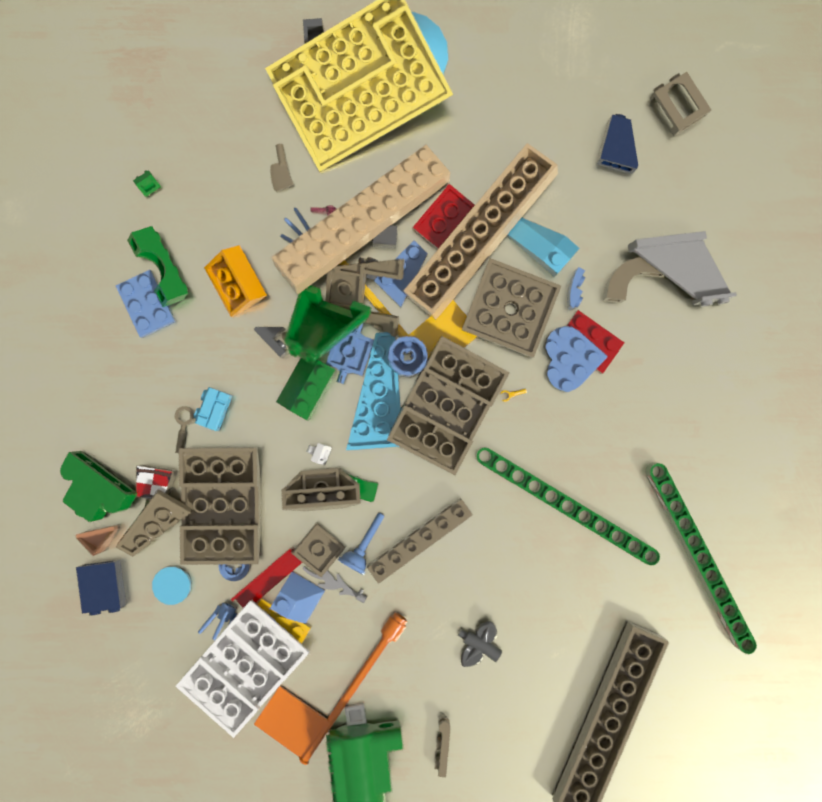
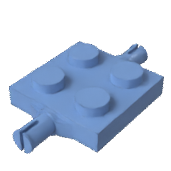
(350, 354)

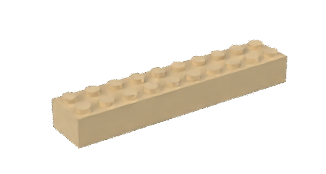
(361, 219)
(481, 231)

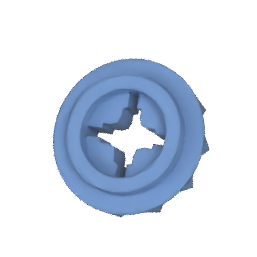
(228, 572)

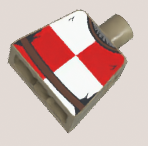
(151, 479)

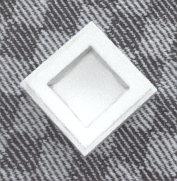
(355, 714)

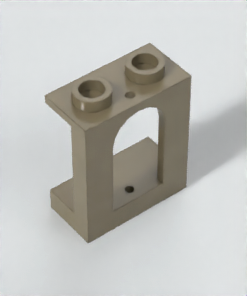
(661, 95)

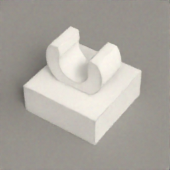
(320, 453)

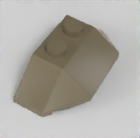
(320, 491)

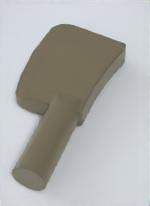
(279, 171)

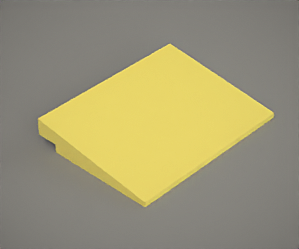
(358, 81)

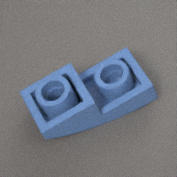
(574, 294)

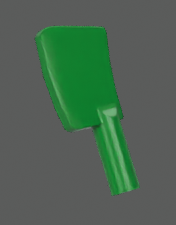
(367, 488)

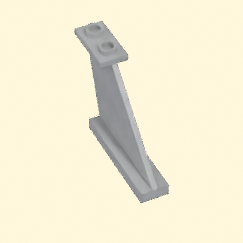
(687, 264)

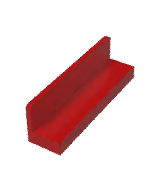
(268, 578)

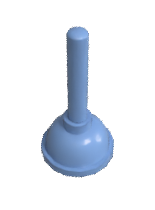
(355, 559)

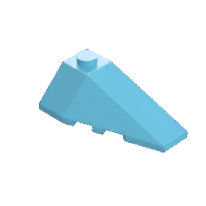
(543, 245)

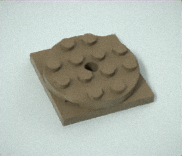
(530, 296)

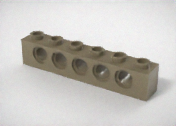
(419, 540)

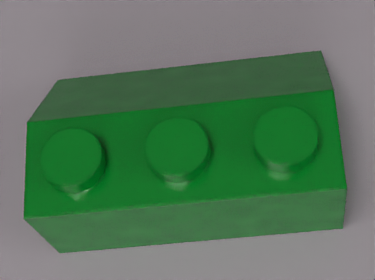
(306, 387)

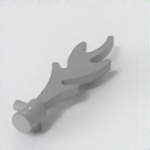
(332, 584)

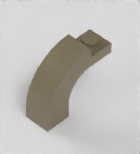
(618, 281)

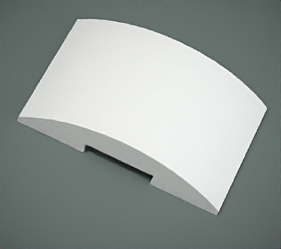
(242, 668)

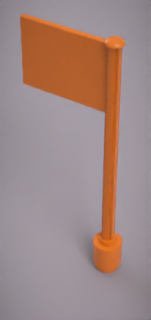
(299, 725)

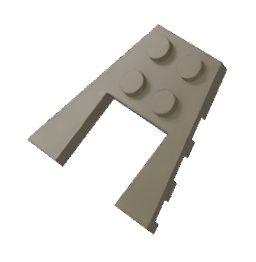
(347, 285)

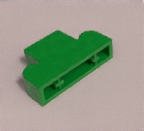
(93, 488)

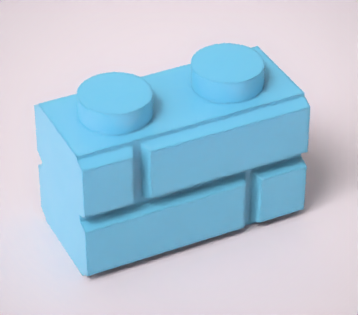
(213, 408)

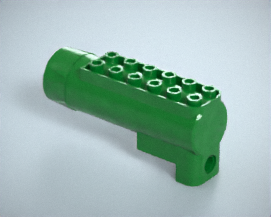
(361, 760)

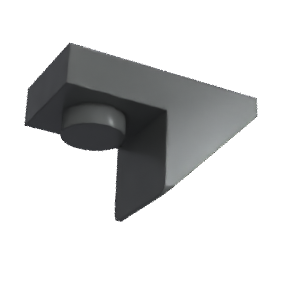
(269, 335)

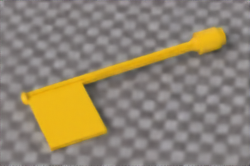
(448, 324)

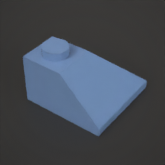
(297, 598)

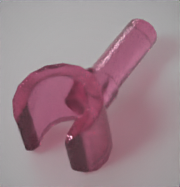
(329, 209)

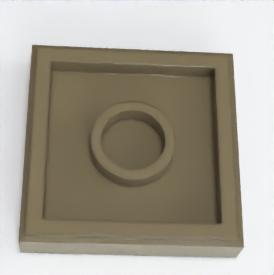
(318, 550)

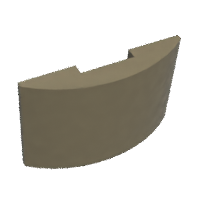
(447, 405)
(225, 505)

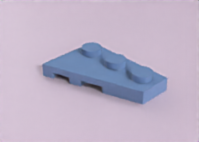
(414, 259)

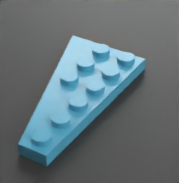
(378, 400)

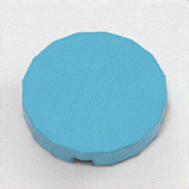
(171, 585)

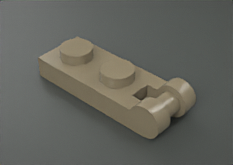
(443, 746)

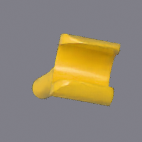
(514, 393)

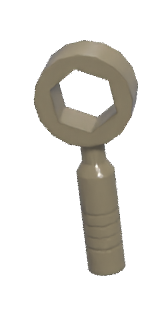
(182, 433)

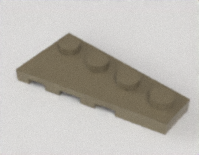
(154, 519)

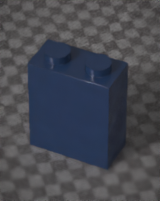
(101, 587)

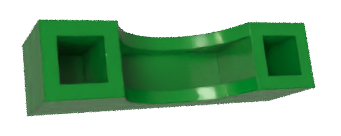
(148, 245)

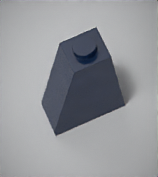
(618, 145)

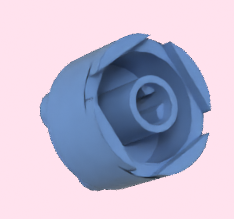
(406, 345)

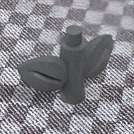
(479, 644)

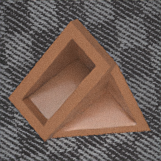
(98, 540)

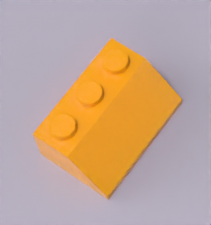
(235, 280)

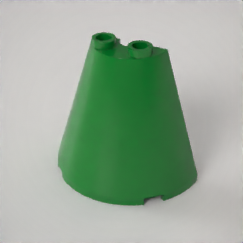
(320, 325)

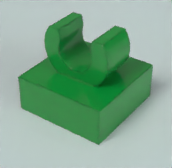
(146, 183)

